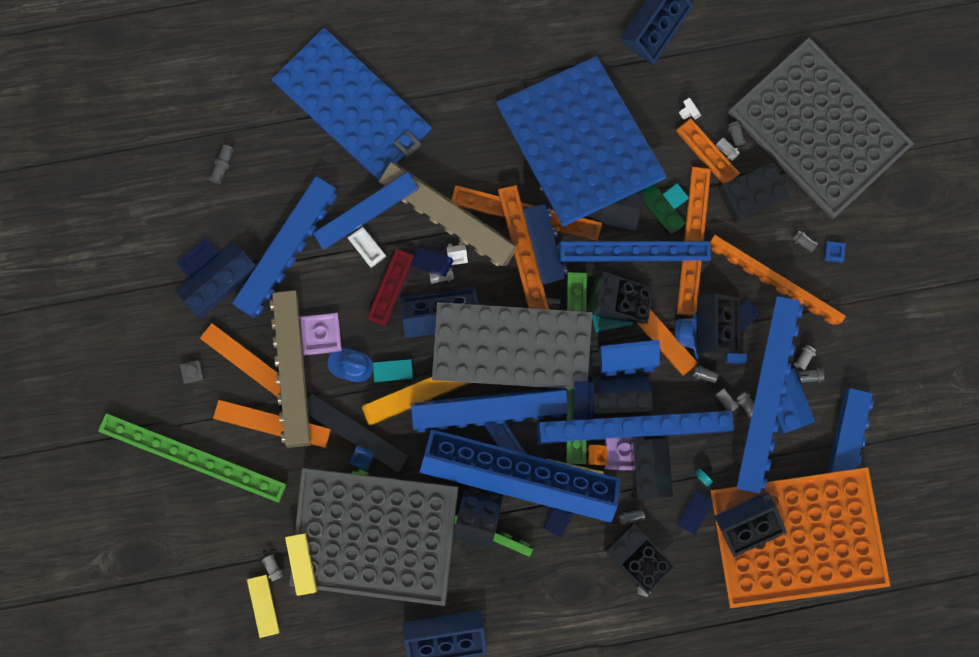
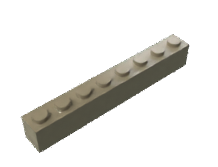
(454, 218)
(291, 369)

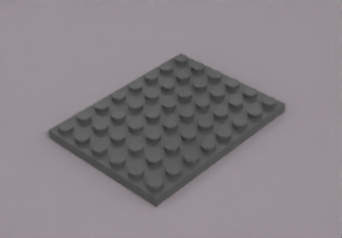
(820, 128)
(378, 535)

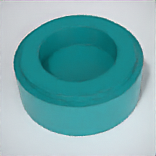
(703, 477)

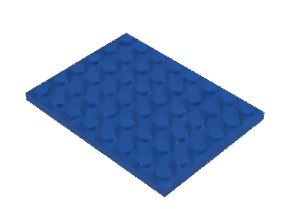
(580, 141)

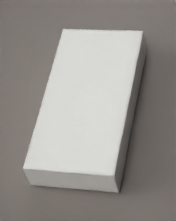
(366, 247)

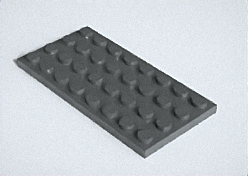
(511, 345)

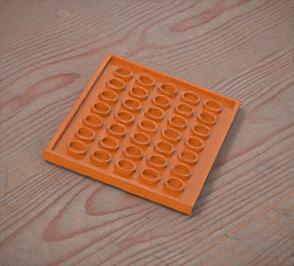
(828, 544)

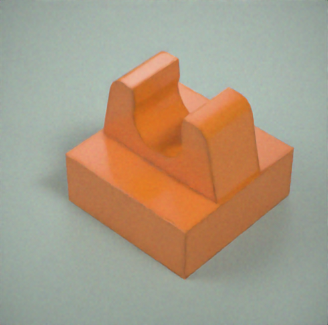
(597, 455)

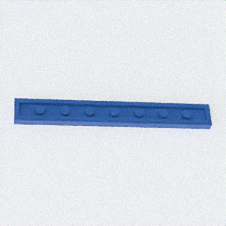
(634, 251)

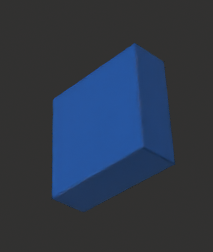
(834, 251)
(735, 358)
(362, 458)

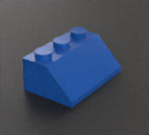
(629, 357)
(795, 407)

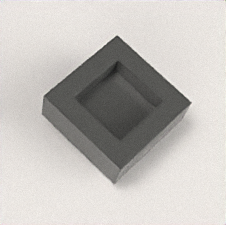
(412, 149)
(191, 372)

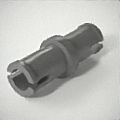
(221, 164)

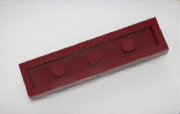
(390, 287)

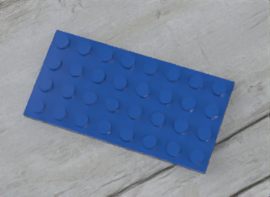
(350, 103)

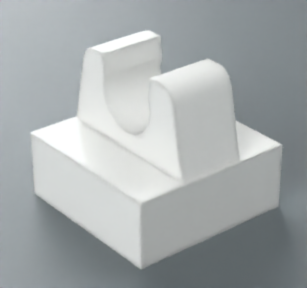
(689, 110)
(457, 253)

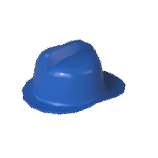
(687, 333)
(350, 365)

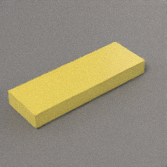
(301, 564)
(263, 606)

